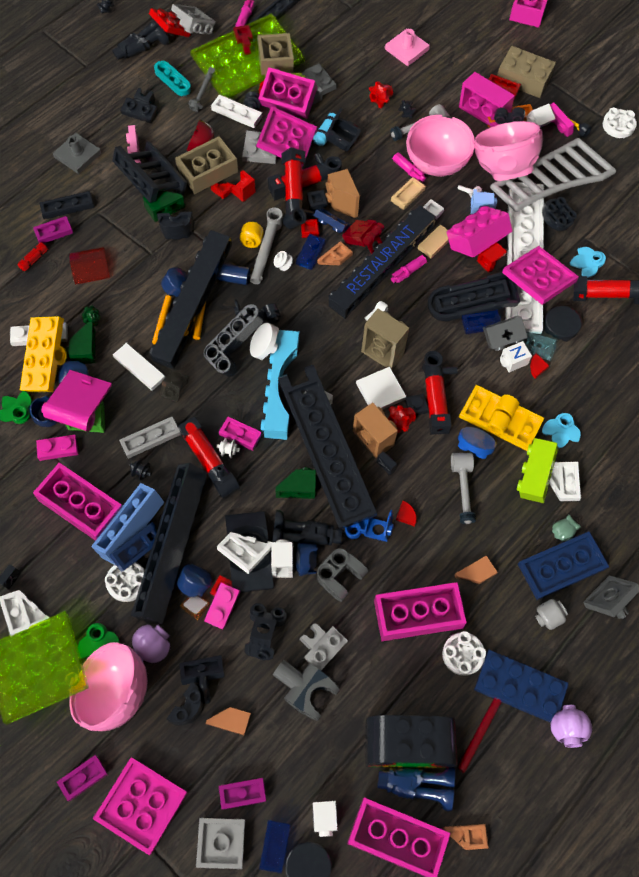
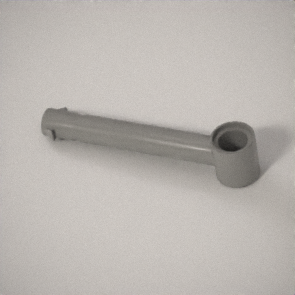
(272, 227)

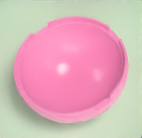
(440, 145)
(115, 688)

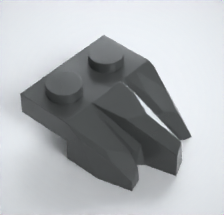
(323, 81)

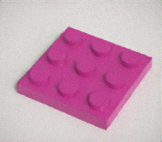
(285, 131)
(540, 275)
(140, 806)

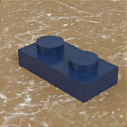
(328, 218)

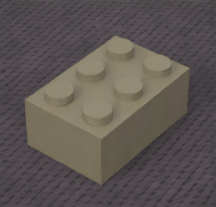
(527, 69)
(207, 164)
(384, 339)

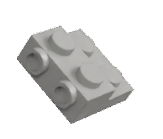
(193, 19)

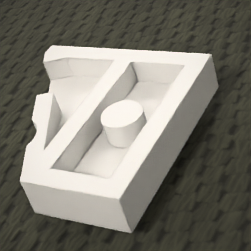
(566, 481)
(244, 550)
(20, 612)

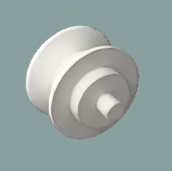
(283, 260)
(228, 448)

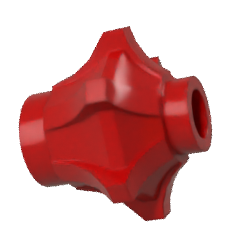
(380, 93)
(402, 417)

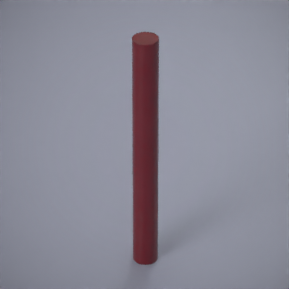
(476, 740)

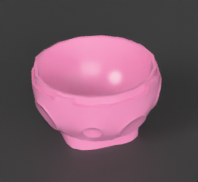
(509, 149)

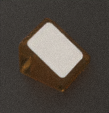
(195, 606)

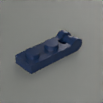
(134, 547)

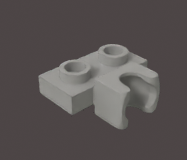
(323, 645)

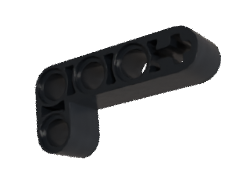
(236, 339)

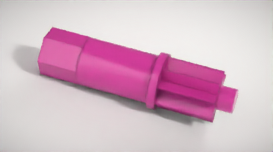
(245, 13)
(407, 166)
(405, 271)

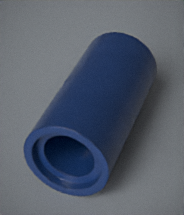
(234, 274)

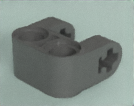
(351, 564)

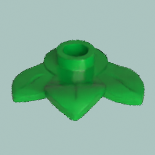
(14, 407)
(90, 643)

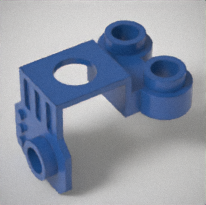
(365, 527)

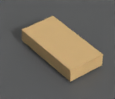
(408, 193)
(434, 242)

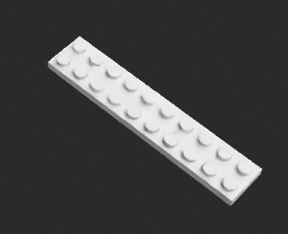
(525, 236)

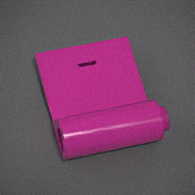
(76, 400)

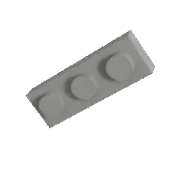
(150, 437)

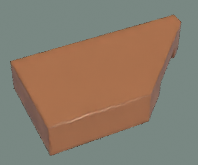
(336, 255)
(231, 720)
(469, 836)

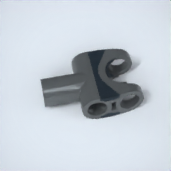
(303, 686)

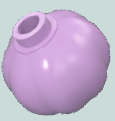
(151, 643)
(572, 726)

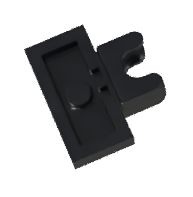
(140, 107)

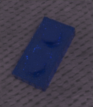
(310, 252)
(475, 322)
(274, 846)

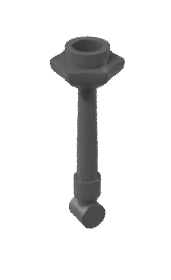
(195, 104)

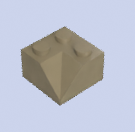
(275, 52)

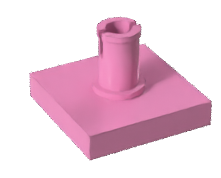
(407, 47)

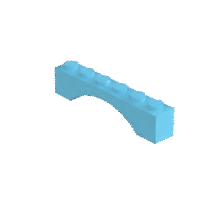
(277, 419)

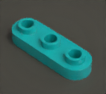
(172, 78)

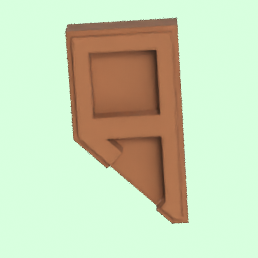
(478, 571)

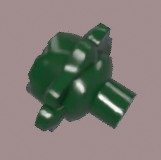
(91, 315)

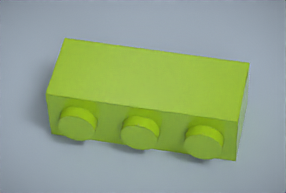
(537, 470)

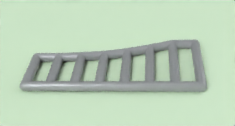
(552, 187)

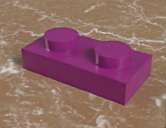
(53, 230)
(82, 778)
(242, 793)

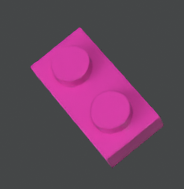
(562, 121)
(241, 433)
(57, 447)
(222, 606)

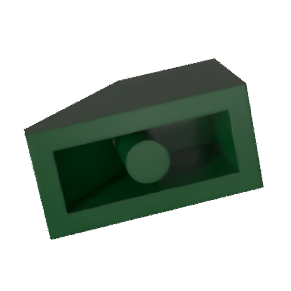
(165, 203)
(83, 345)
(298, 485)

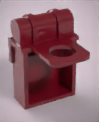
(363, 233)

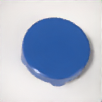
(476, 442)

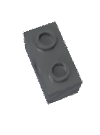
(495, 331)

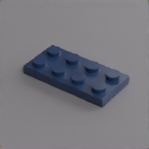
(563, 565)
(521, 686)

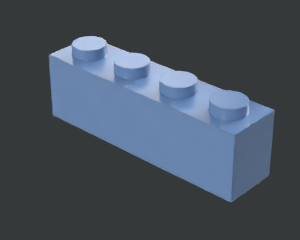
(128, 521)

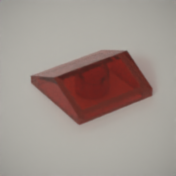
(89, 265)

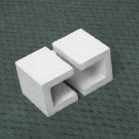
(282, 559)

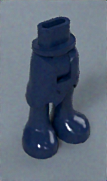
(406, 784)

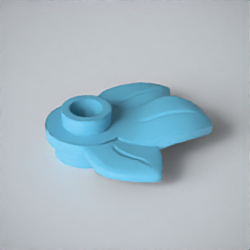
(586, 261)
(562, 433)

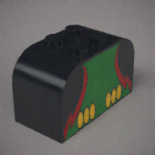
(410, 741)

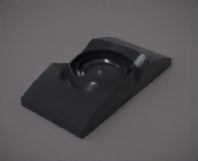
(254, 526)

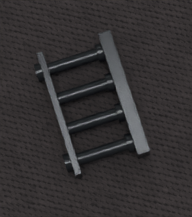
(143, 181)

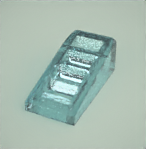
(544, 341)

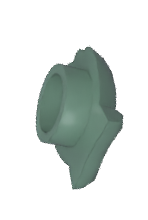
(565, 528)

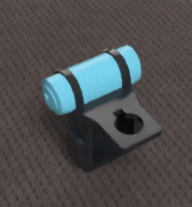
(337, 131)

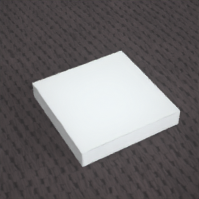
(381, 389)

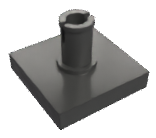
(77, 153)
(612, 597)

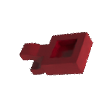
(244, 36)

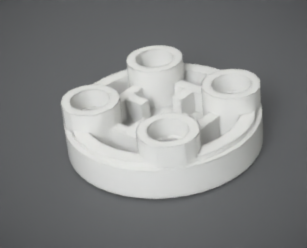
(619, 123)
(264, 341)
(124, 584)
(463, 654)

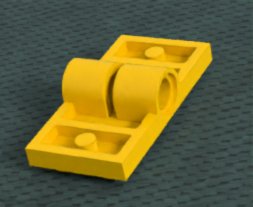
(42, 354)
(501, 417)

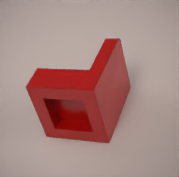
(245, 187)
(488, 257)

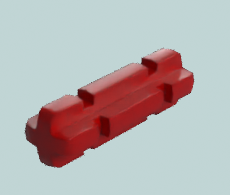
(32, 256)

